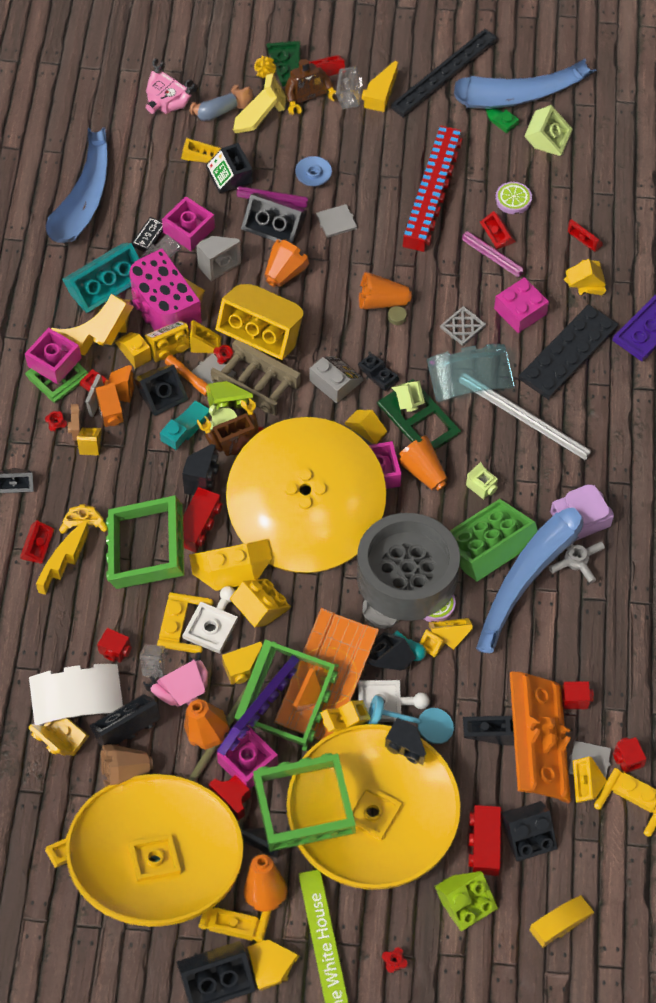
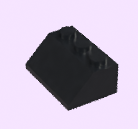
(273, 218)
(126, 721)
(216, 975)

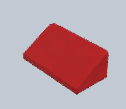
(330, 65)
(497, 230)
(584, 236)
(37, 542)

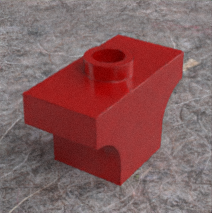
(232, 793)

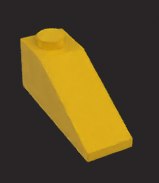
(380, 88)

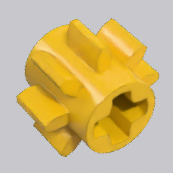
(264, 66)

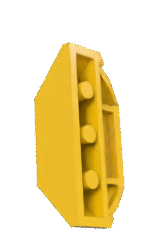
(231, 564)

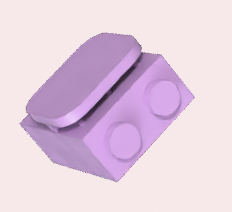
(590, 505)

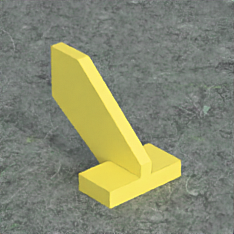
(258, 109)

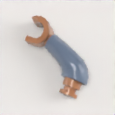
(216, 107)

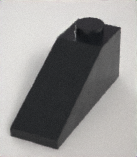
(489, 729)

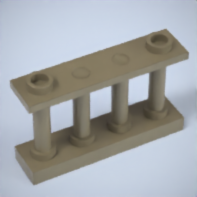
(265, 363)

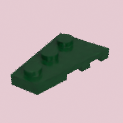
(286, 58)

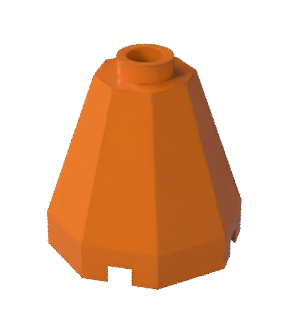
(284, 263)
(205, 724)

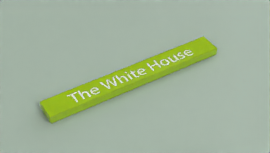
(322, 937)

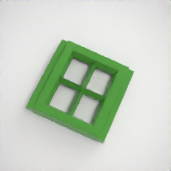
(64, 389)

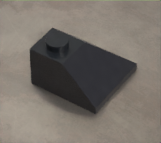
(161, 388)
(391, 652)

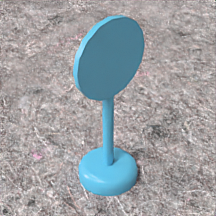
(433, 723)

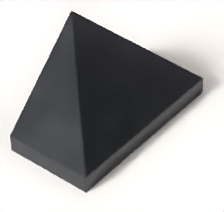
(16, 480)
(257, 838)

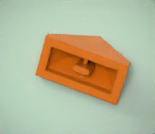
(308, 693)

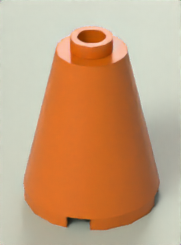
(382, 293)
(423, 463)
(264, 885)

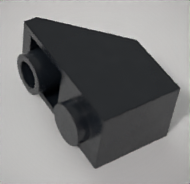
(405, 740)

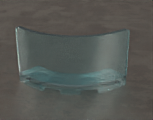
(470, 371)

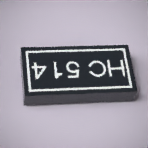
(148, 235)

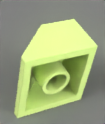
(548, 131)

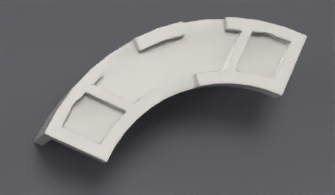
(75, 692)

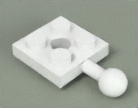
(207, 614)
(390, 692)

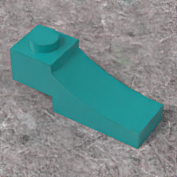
(184, 426)

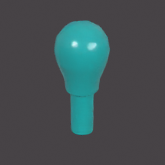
(417, 648)

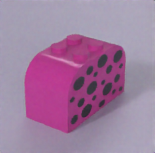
(162, 292)

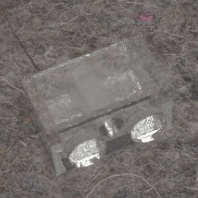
(349, 87)

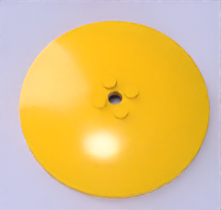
(312, 529)
(414, 805)
(161, 818)

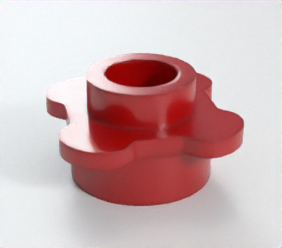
(223, 349)
(55, 416)
(394, 966)

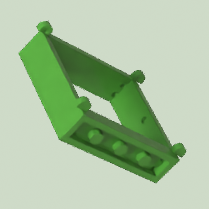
(258, 677)

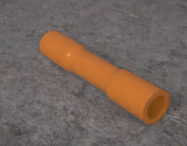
(197, 382)

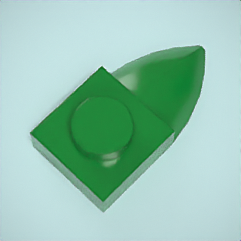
(503, 120)

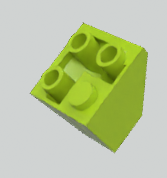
(226, 395)
(466, 898)

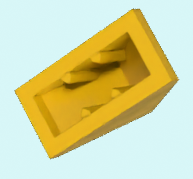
(585, 275)
(203, 339)
(367, 425)
(89, 441)

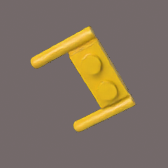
(174, 621)
(633, 791)
(235, 924)

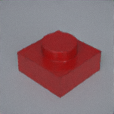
(89, 379)

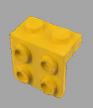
(61, 736)

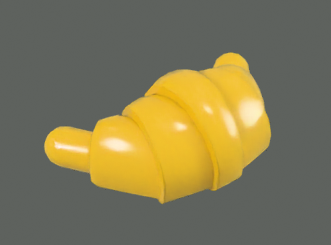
(83, 513)

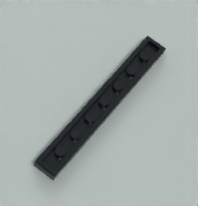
(444, 73)

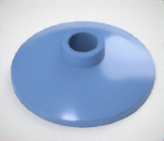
(313, 171)

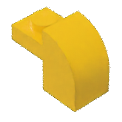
(348, 715)

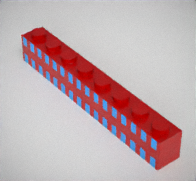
(432, 189)

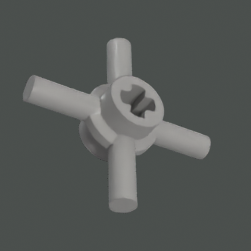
(577, 559)

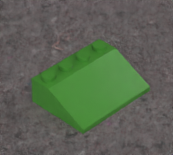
(492, 538)

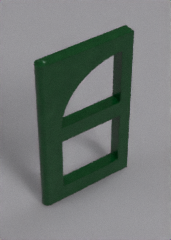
(391, 407)

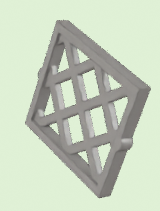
(471, 334)

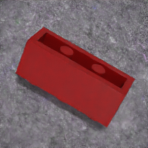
(200, 518)
(485, 840)

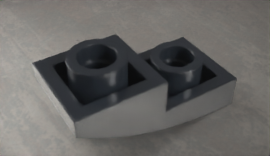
(377, 372)

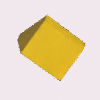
(432, 643)

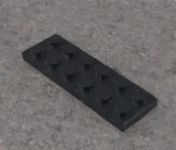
(568, 351)

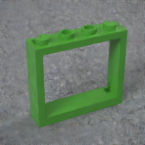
(176, 542)
(312, 833)

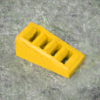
(191, 146)

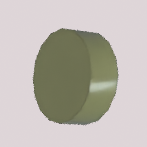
(397, 315)

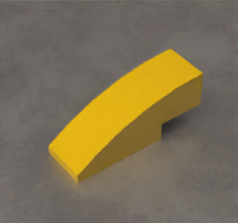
(561, 920)

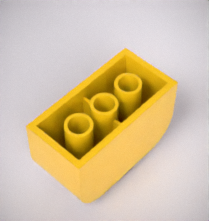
(260, 319)

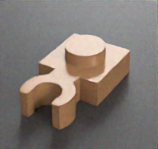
(74, 426)

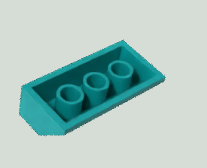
(102, 277)

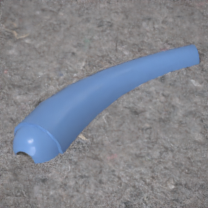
(494, 92)
(69, 219)
(541, 550)

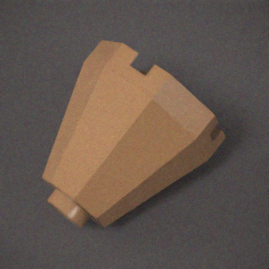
(123, 764)

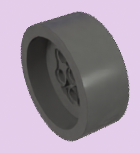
(407, 537)

